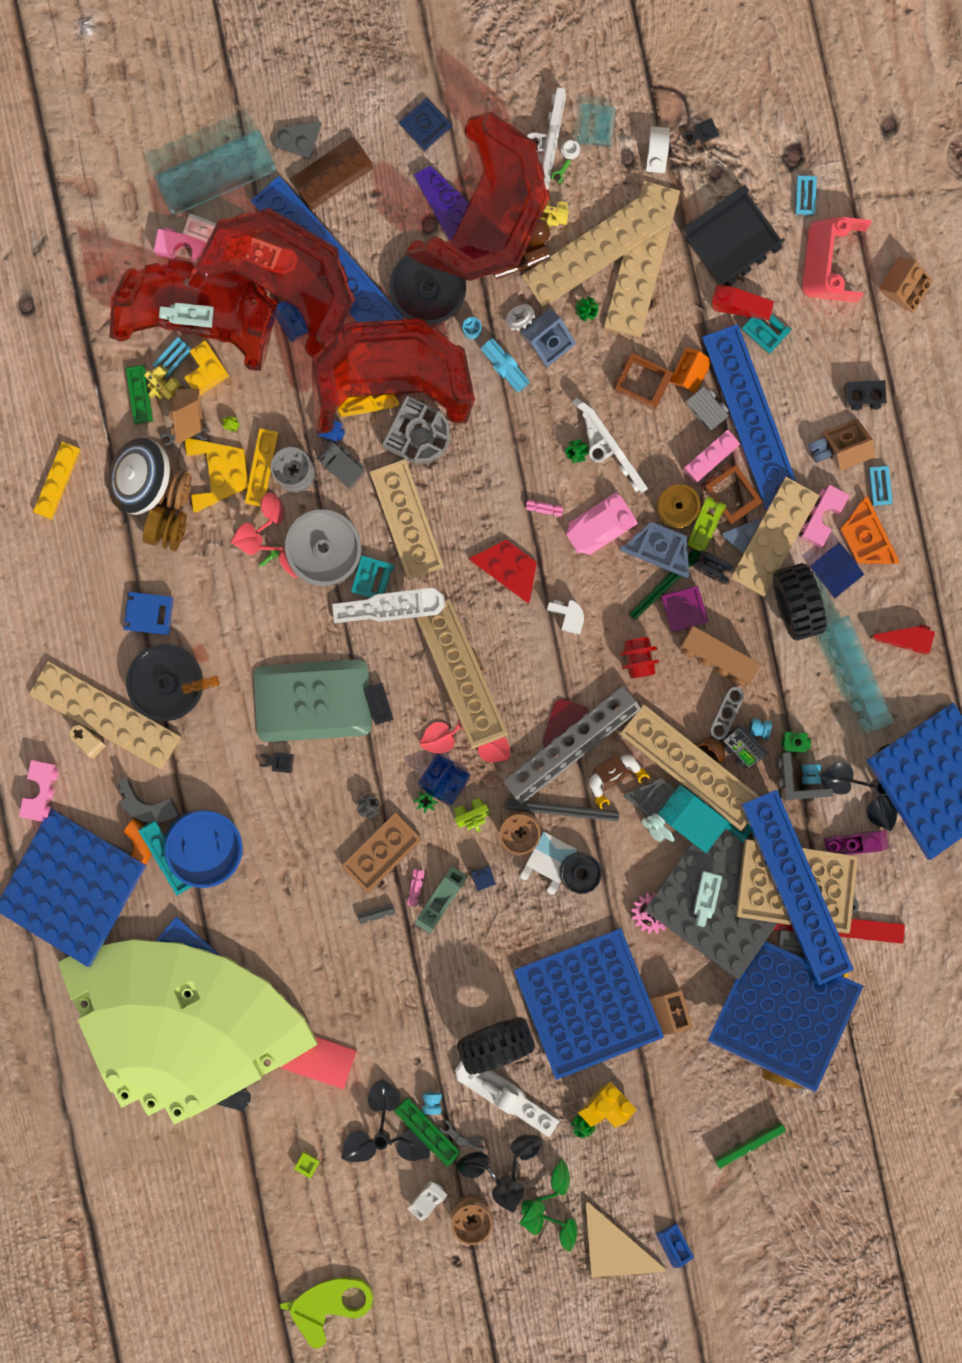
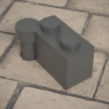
(340, 465)

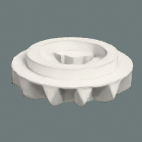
(519, 312)

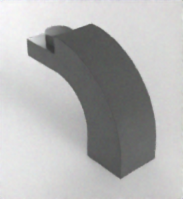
(142, 811)

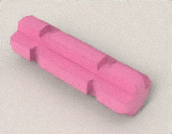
(545, 508)
(415, 887)

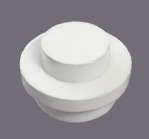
(570, 149)

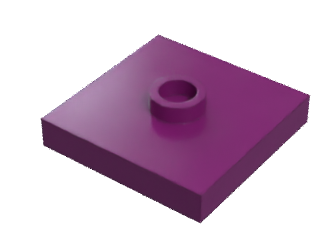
(684, 609)

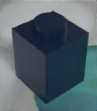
(483, 877)

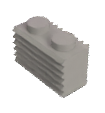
(707, 409)

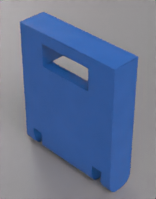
(144, 613)

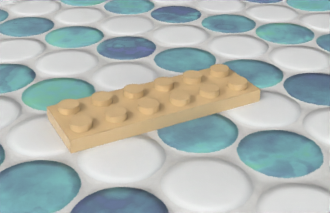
(406, 519)
(774, 536)

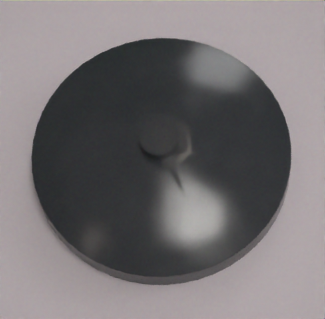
(425, 292)
(157, 680)

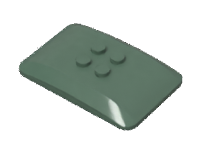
(312, 700)

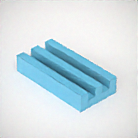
(805, 212)
(182, 345)
(880, 489)

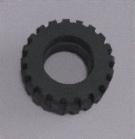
(799, 601)
(496, 1046)

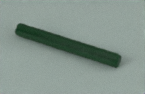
(666, 583)

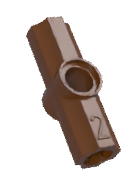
(531, 256)

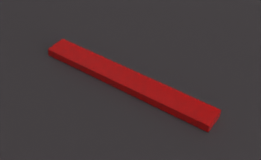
(867, 930)

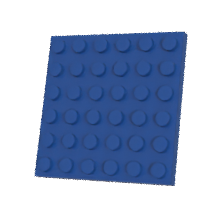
(925, 779)
(70, 887)
(588, 1004)
(784, 1018)

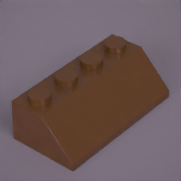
(331, 173)

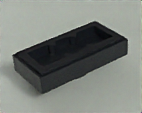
(378, 704)

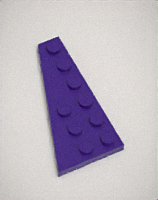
(443, 199)

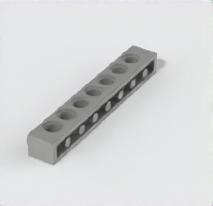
(569, 754)

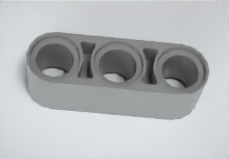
(719, 719)

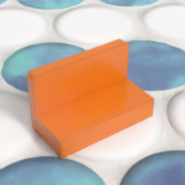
(691, 370)

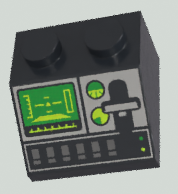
(743, 747)

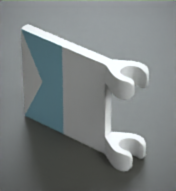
(547, 859)

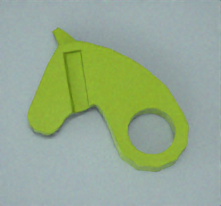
(325, 1298)

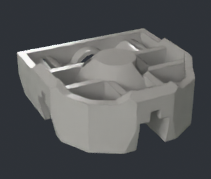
(415, 411)

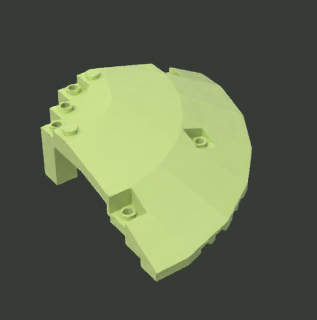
(178, 1047)

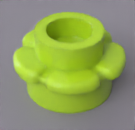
(230, 423)

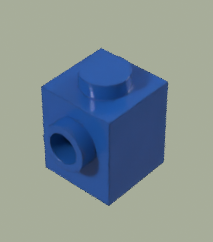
(336, 434)

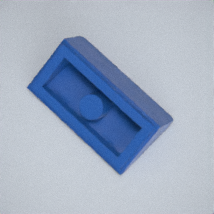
(291, 321)
(675, 1246)

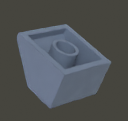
(548, 337)

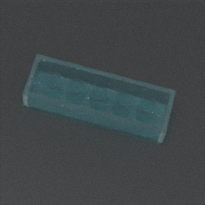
(215, 172)
(857, 675)

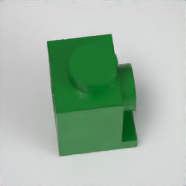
(788, 742)

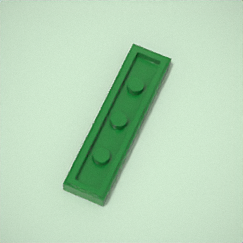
(427, 1132)
(750, 1144)

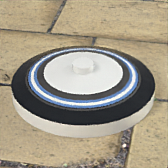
(138, 476)

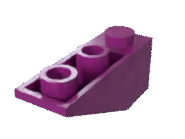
(858, 843)

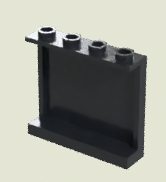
(732, 237)

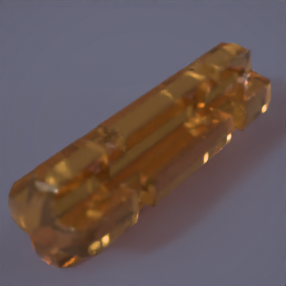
(200, 684)

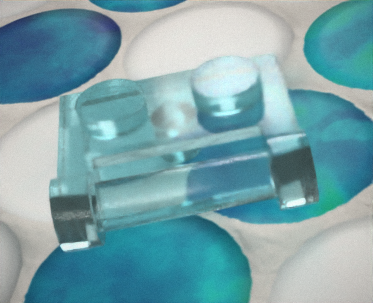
(603, 125)

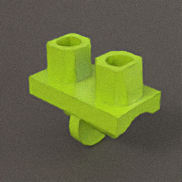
(473, 818)

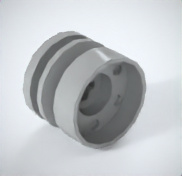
(287, 460)

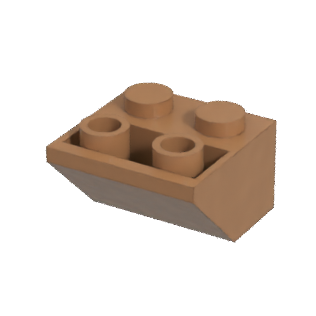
(906, 283)
(186, 414)
(671, 1011)

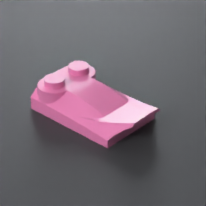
(600, 524)

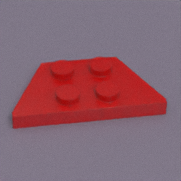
(508, 567)

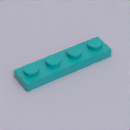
(155, 840)

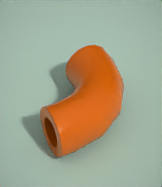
(140, 849)

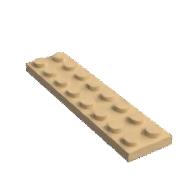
(596, 249)
(640, 271)
(462, 677)
(105, 715)
(689, 765)

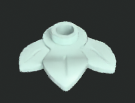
(656, 828)

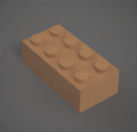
(719, 656)

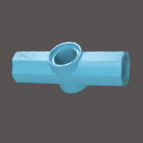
(505, 365)

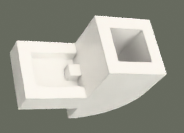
(658, 149)
(573, 614)
(426, 1200)

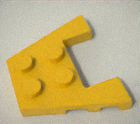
(367, 404)
(226, 471)

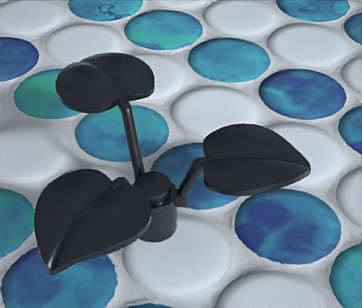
(880, 811)
(358, 1146)
(508, 1191)

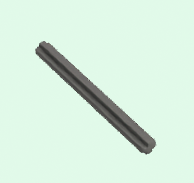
(564, 810)

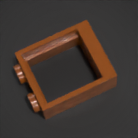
(666, 374)
(730, 519)

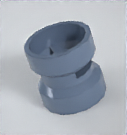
(820, 450)

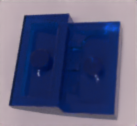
(836, 570)
(444, 780)

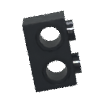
(864, 389)

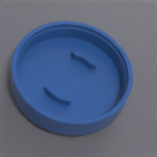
(202, 848)

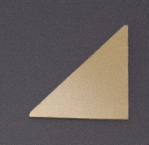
(613, 1250)

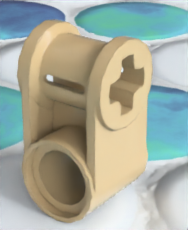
(89, 743)

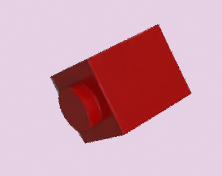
(742, 303)
(914, 639)

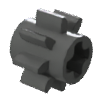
(368, 806)

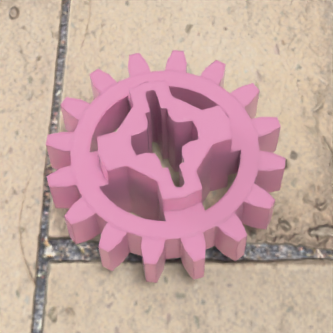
(655, 925)

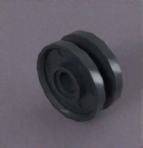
(714, 567)
(590, 878)

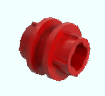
(639, 657)

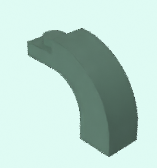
(440, 899)

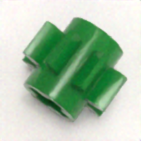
(586, 308)
(576, 451)
(422, 796)
(581, 1127)

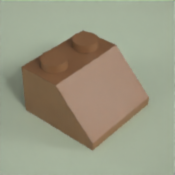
(849, 444)

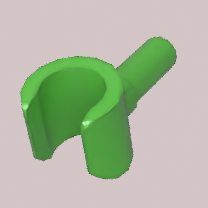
(561, 171)
(274, 554)

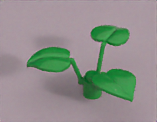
(534, 1209)

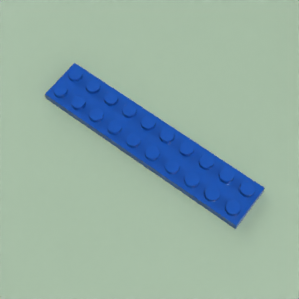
(369, 301)
(748, 411)
(797, 887)

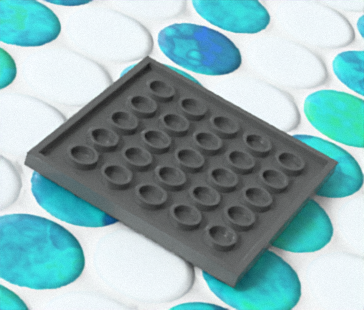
(725, 938)

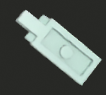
(188, 314)
(706, 897)

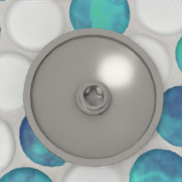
(322, 548)

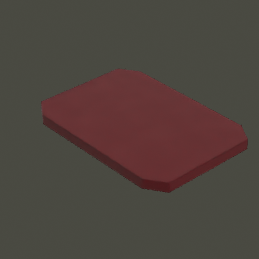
(561, 718)

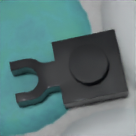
(703, 132)
(280, 762)

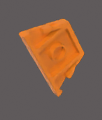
(867, 537)

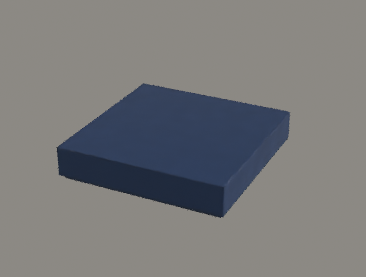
(425, 124)

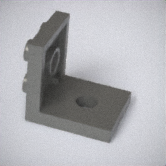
(785, 781)

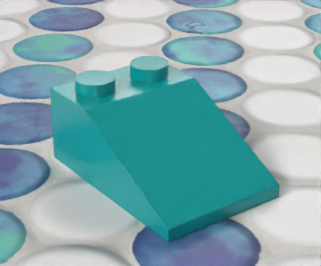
(693, 819)

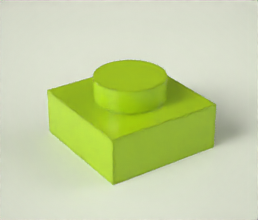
(307, 1164)

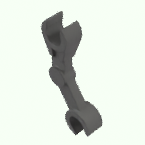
(172, 437)
(460, 1140)

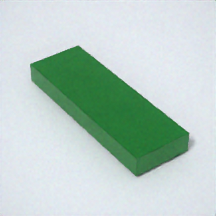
(139, 394)

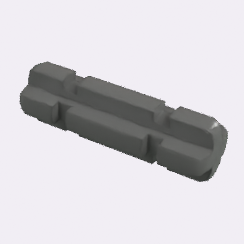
(376, 913)

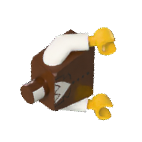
(612, 772)

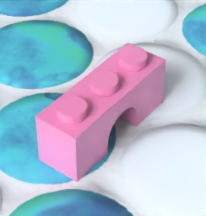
(169, 242)
(711, 457)
(830, 500)
(44, 774)

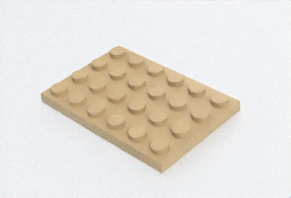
(832, 872)

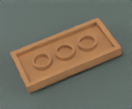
(381, 852)

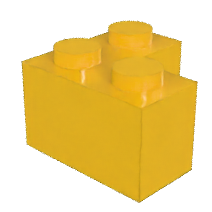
(210, 370)
(608, 1104)

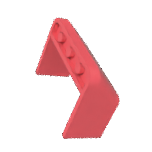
(817, 275)

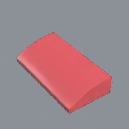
(324, 1062)

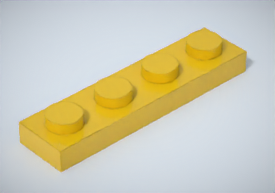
(261, 466)
(57, 480)

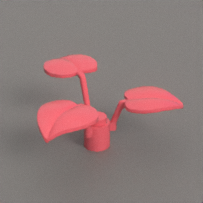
(248, 538)
(439, 740)

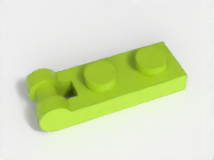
(706, 524)

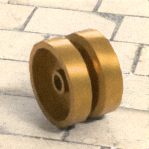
(676, 517)

